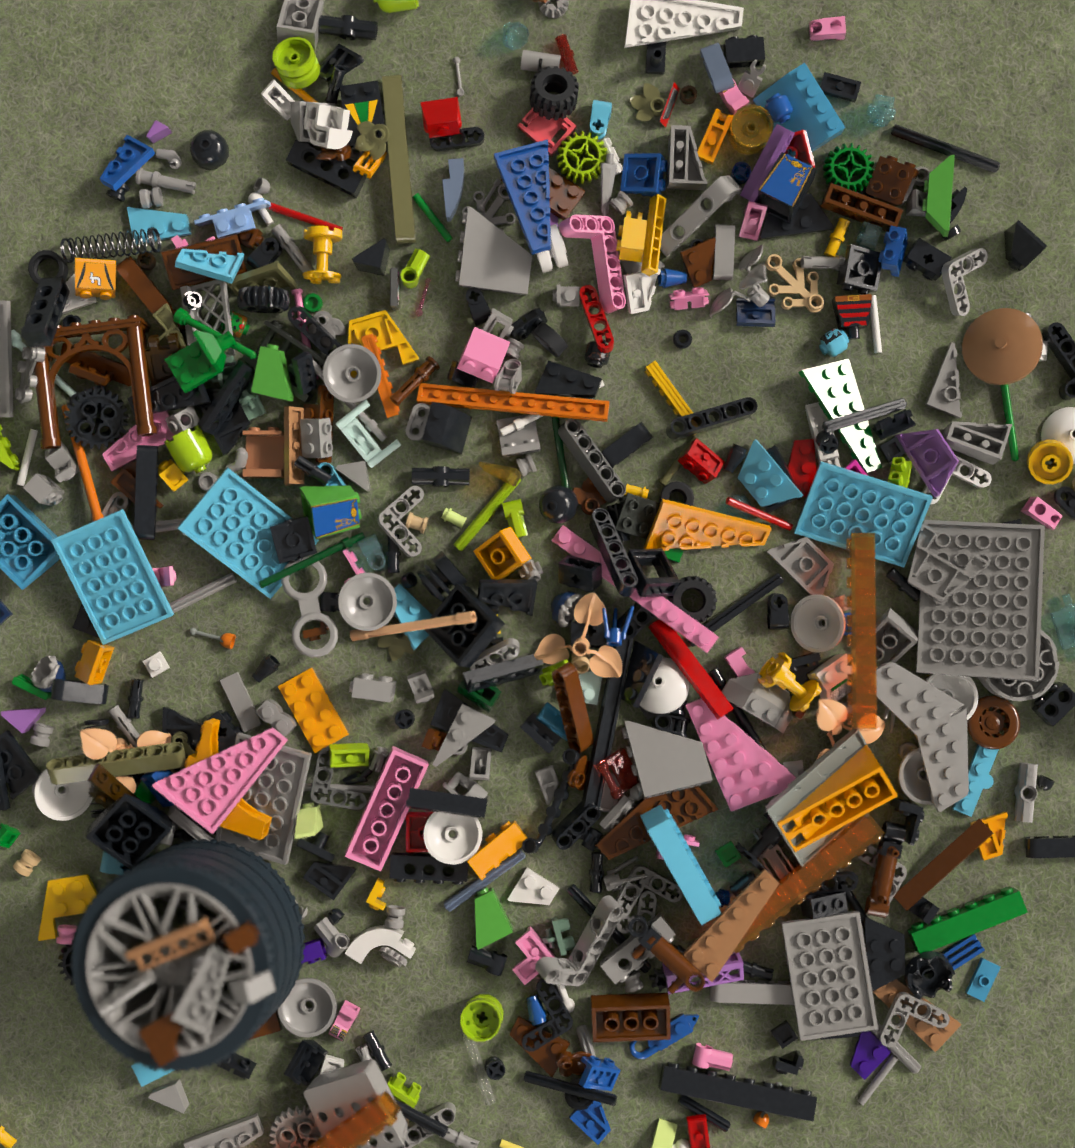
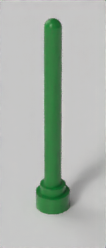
(183, 318)
(1009, 420)

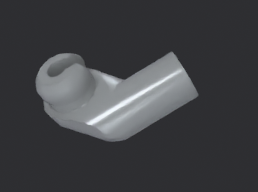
(171, 156)
(240, 460)

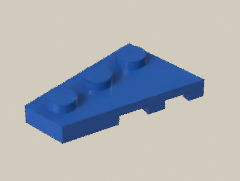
(128, 161)

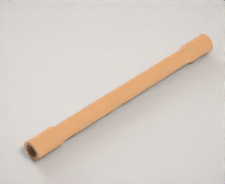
(459, 619)

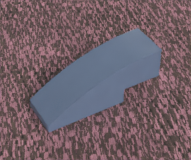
(453, 187)

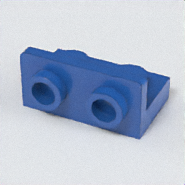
(599, 1073)

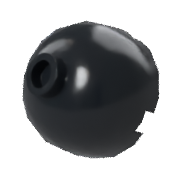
(209, 149)
(558, 504)

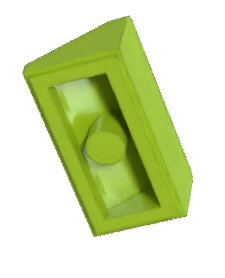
(349, 755)

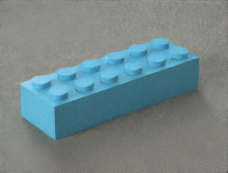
(682, 863)

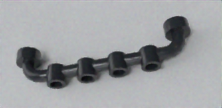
(561, 794)

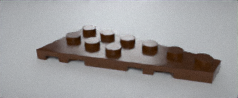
(631, 832)

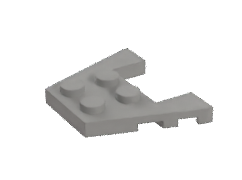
(936, 575)

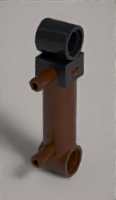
(889, 852)
(654, 942)

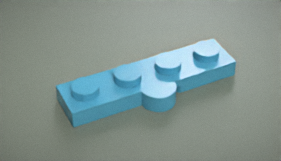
(978, 779)

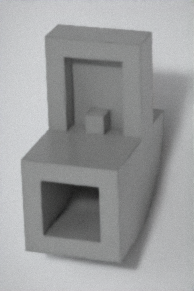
(62, 462)

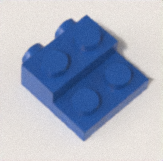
(644, 174)
(893, 255)

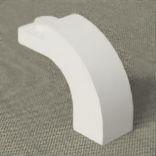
(379, 936)

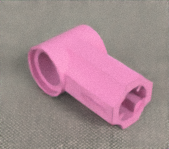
(708, 1057)

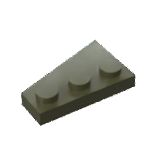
(268, 275)

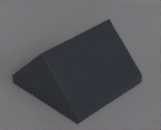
(373, 259)

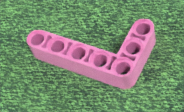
(606, 258)

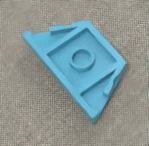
(765, 478)

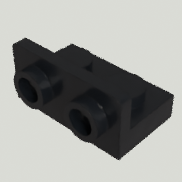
(540, 733)

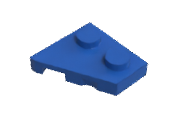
(592, 1121)

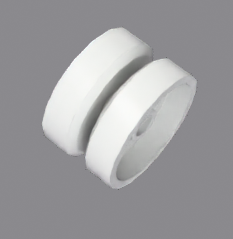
(557, 251)

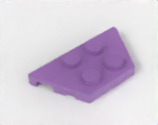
(930, 457)

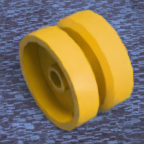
(1058, 469)

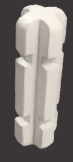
(610, 150)

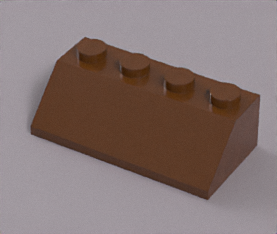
(630, 1017)

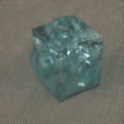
(881, 110)

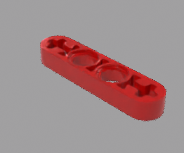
(594, 319)

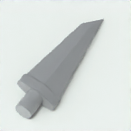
(608, 172)

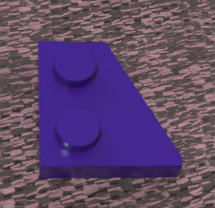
(868, 1054)

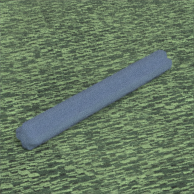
(479, 884)

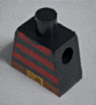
(852, 313)

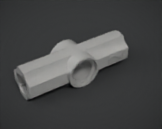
(1025, 805)

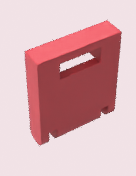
(541, 129)

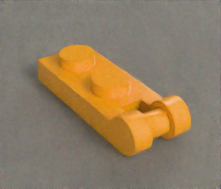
(714, 136)

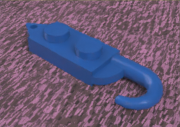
(679, 1028)

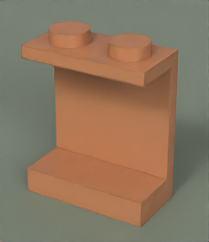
(264, 453)

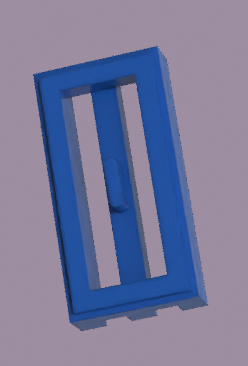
(976, 943)

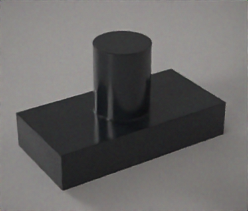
(304, 372)
(317, 847)

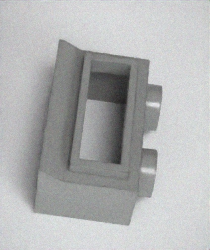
(501, 318)

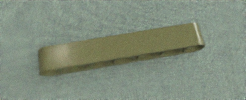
(118, 763)

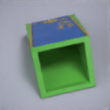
(330, 509)

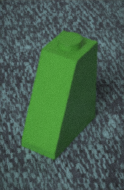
(272, 374)
(490, 918)

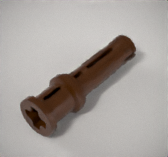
(420, 375)

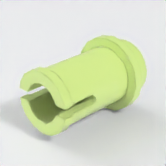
(453, 517)

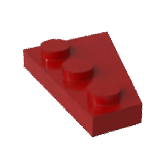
(803, 464)

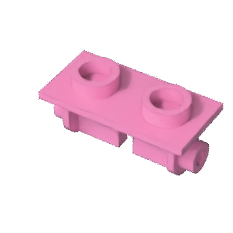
(681, 298)

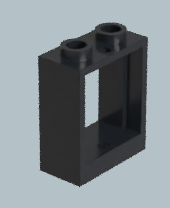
(667, 581)

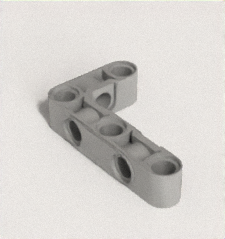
(719, 192)
(588, 949)

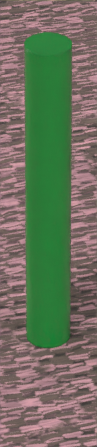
(432, 217)

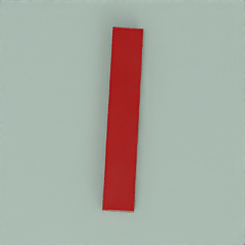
(691, 669)

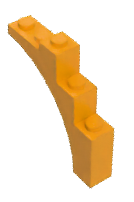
(243, 817)

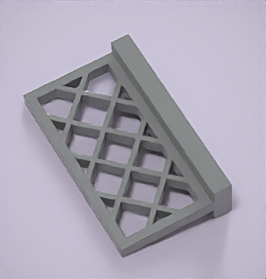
(225, 316)

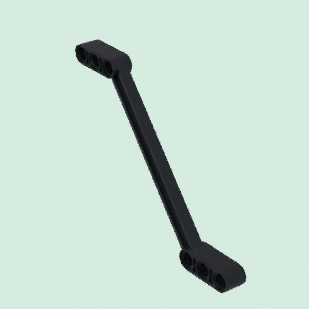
(603, 739)

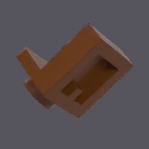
(251, 238)
(434, 739)

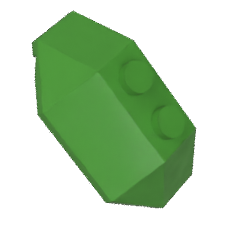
(939, 196)

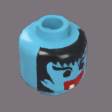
(833, 342)

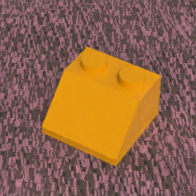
(93, 662)

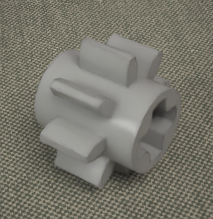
(531, 570)

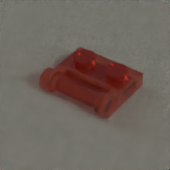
(621, 767)

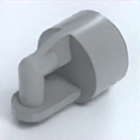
(473, 788)

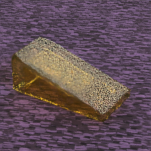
(507, 474)

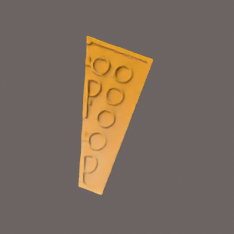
(698, 528)

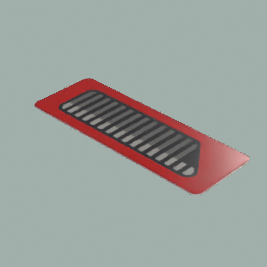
(669, 104)

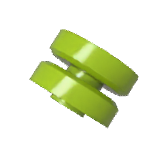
(296, 62)

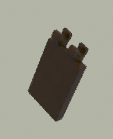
(156, 356)

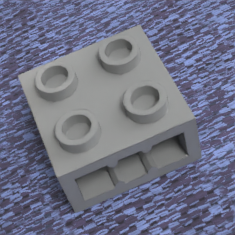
(372, 688)

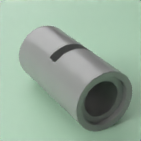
(537, 60)

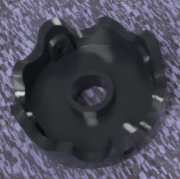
(938, 978)

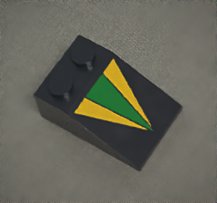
(364, 105)

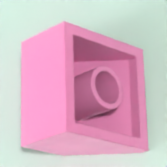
(483, 355)

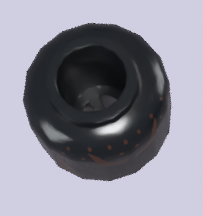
(594, 356)

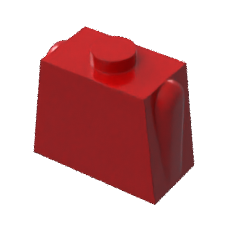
(441, 117)

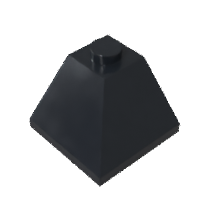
(1021, 246)

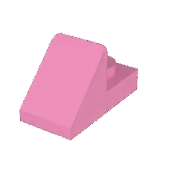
(753, 220)

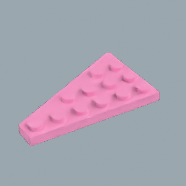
(739, 763)
(218, 783)

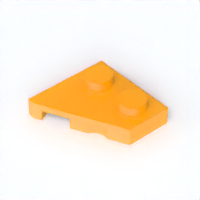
(994, 845)

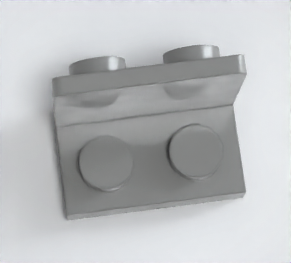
(520, 441)

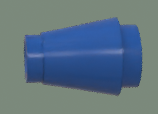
(671, 278)
(536, 1010)

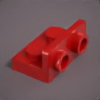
(701, 461)

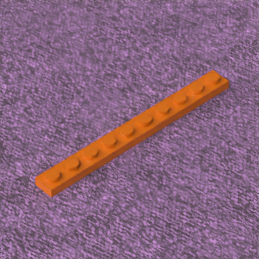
(514, 403)

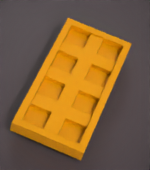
(313, 710)

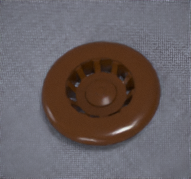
(993, 722)

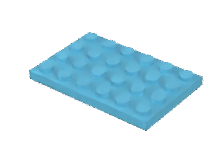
(856, 503)
(235, 529)
(112, 577)

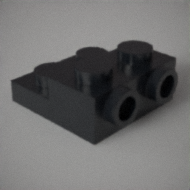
(860, 270)

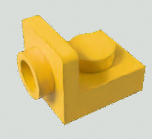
(171, 474)
(377, 891)

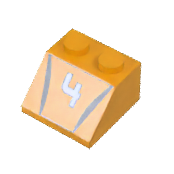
(95, 278)

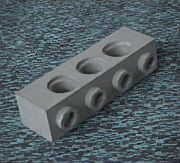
(620, 973)

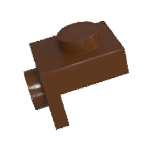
(314, 634)

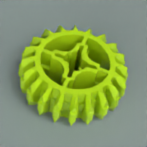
(576, 153)

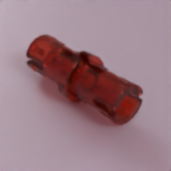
(565, 51)

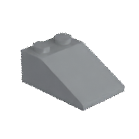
(300, 19)
(893, 637)

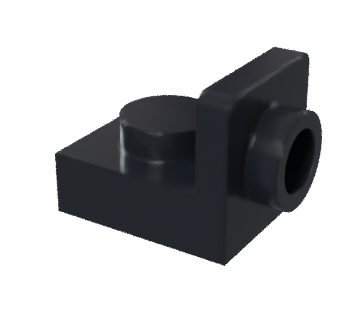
(924, 910)

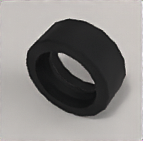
(39, 257)
(549, 339)

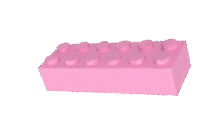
(386, 809)

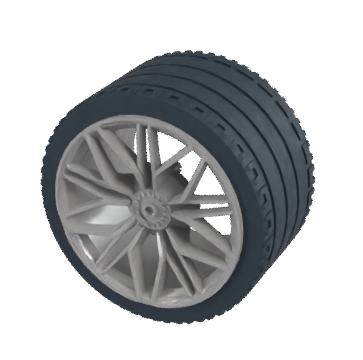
(234, 887)

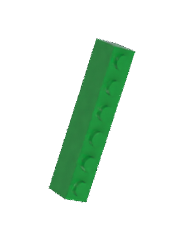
(967, 920)

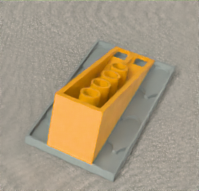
(830, 796)

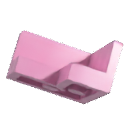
(534, 950)

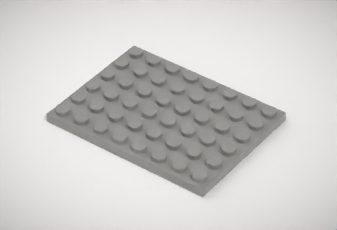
(994, 618)

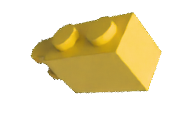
(633, 238)

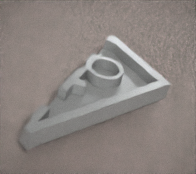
(945, 392)
(466, 727)

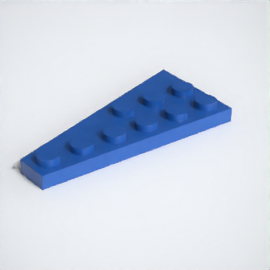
(527, 184)

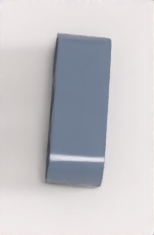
(717, 68)

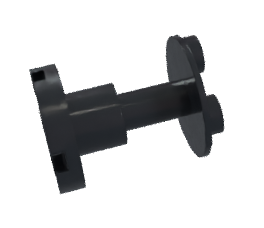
(770, 835)

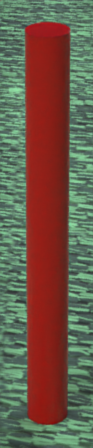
(302, 217)
(758, 513)

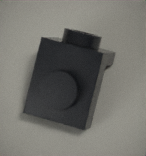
(461, 377)
(783, 1065)

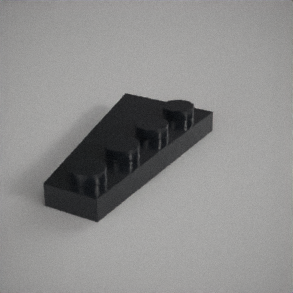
(170, 396)
(446, 713)

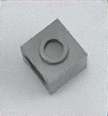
(188, 418)

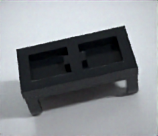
(305, 1062)

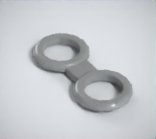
(310, 611)

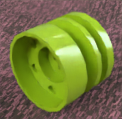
(471, 1022)

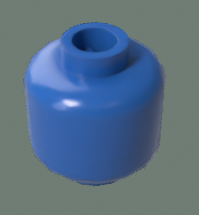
(779, 108)

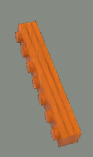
(384, 388)

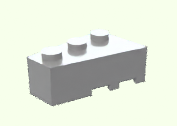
(683, 161)
(978, 441)

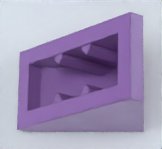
(23, 718)

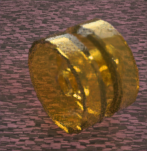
(747, 119)

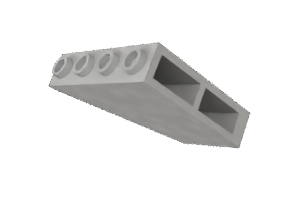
(491, 258)
(664, 760)

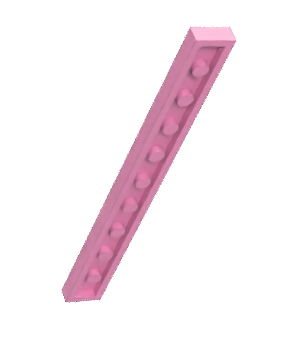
(656, 605)

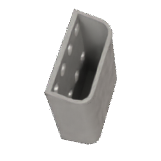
(346, 1090)

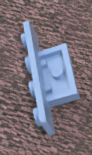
(235, 220)

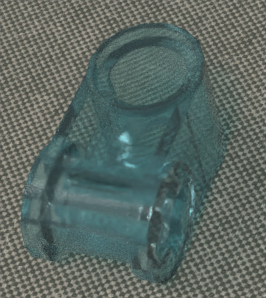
(371, 550)

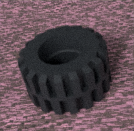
(554, 81)
(704, 588)

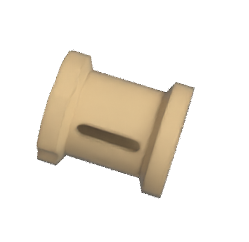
(416, 522)

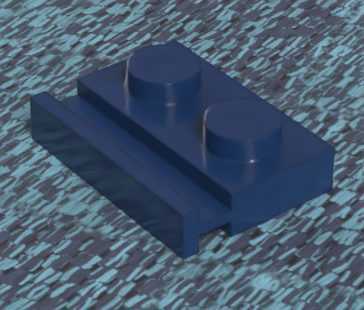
(751, 315)

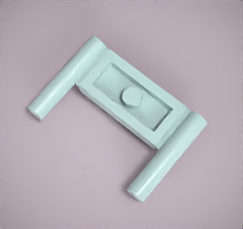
(362, 439)

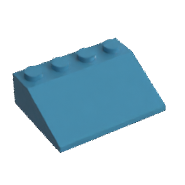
(810, 107)
(24, 543)

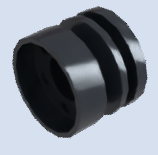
(441, 576)

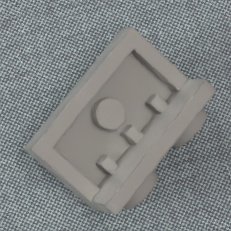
(316, 438)

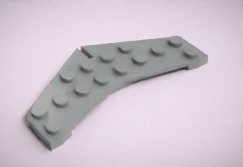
(939, 735)

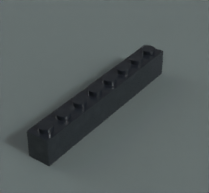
(738, 1092)

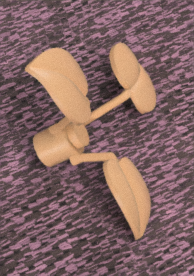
(604, 662)
(830, 719)
(99, 742)

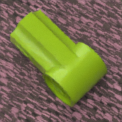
(414, 267)
(514, 514)

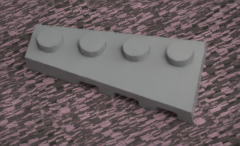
(201, 998)
(231, 1135)

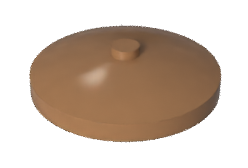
(1002, 346)

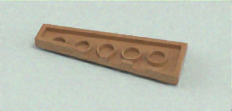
(721, 938)
(931, 1035)

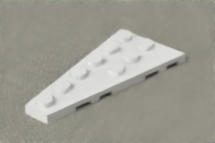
(678, 19)

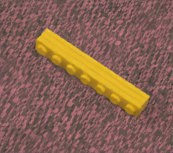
(653, 235)
(668, 390)

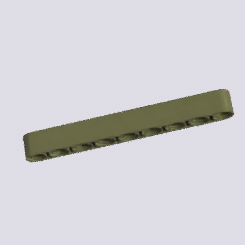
(398, 159)

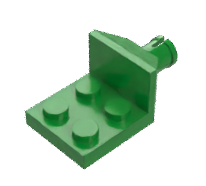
(200, 359)

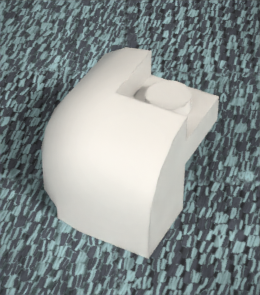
(327, 125)

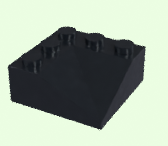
(465, 641)
(129, 830)

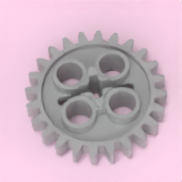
(295, 1123)

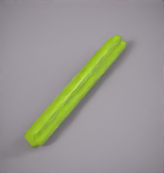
(484, 516)

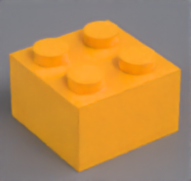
(502, 554)

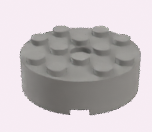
(1025, 690)

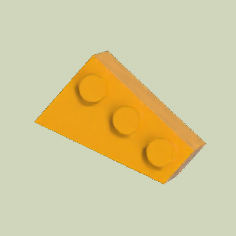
(497, 848)

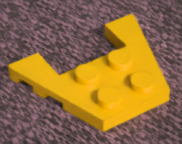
(386, 333)
(64, 898)

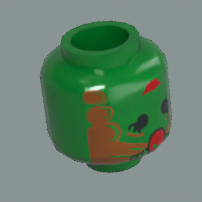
(239, 324)

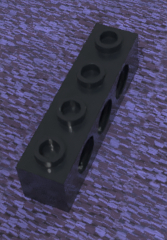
(302, 150)
(45, 312)
(400, 874)

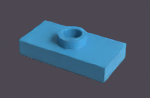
(552, 719)
(982, 979)

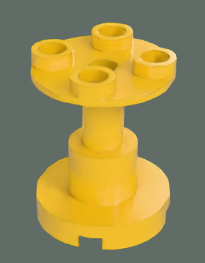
(322, 247)
(777, 672)

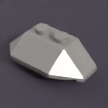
(766, 704)

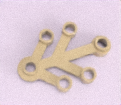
(796, 286)

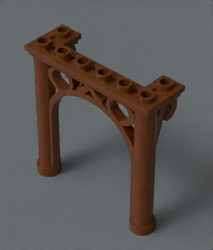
(137, 367)

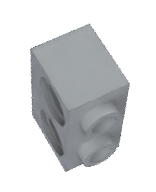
(44, 490)

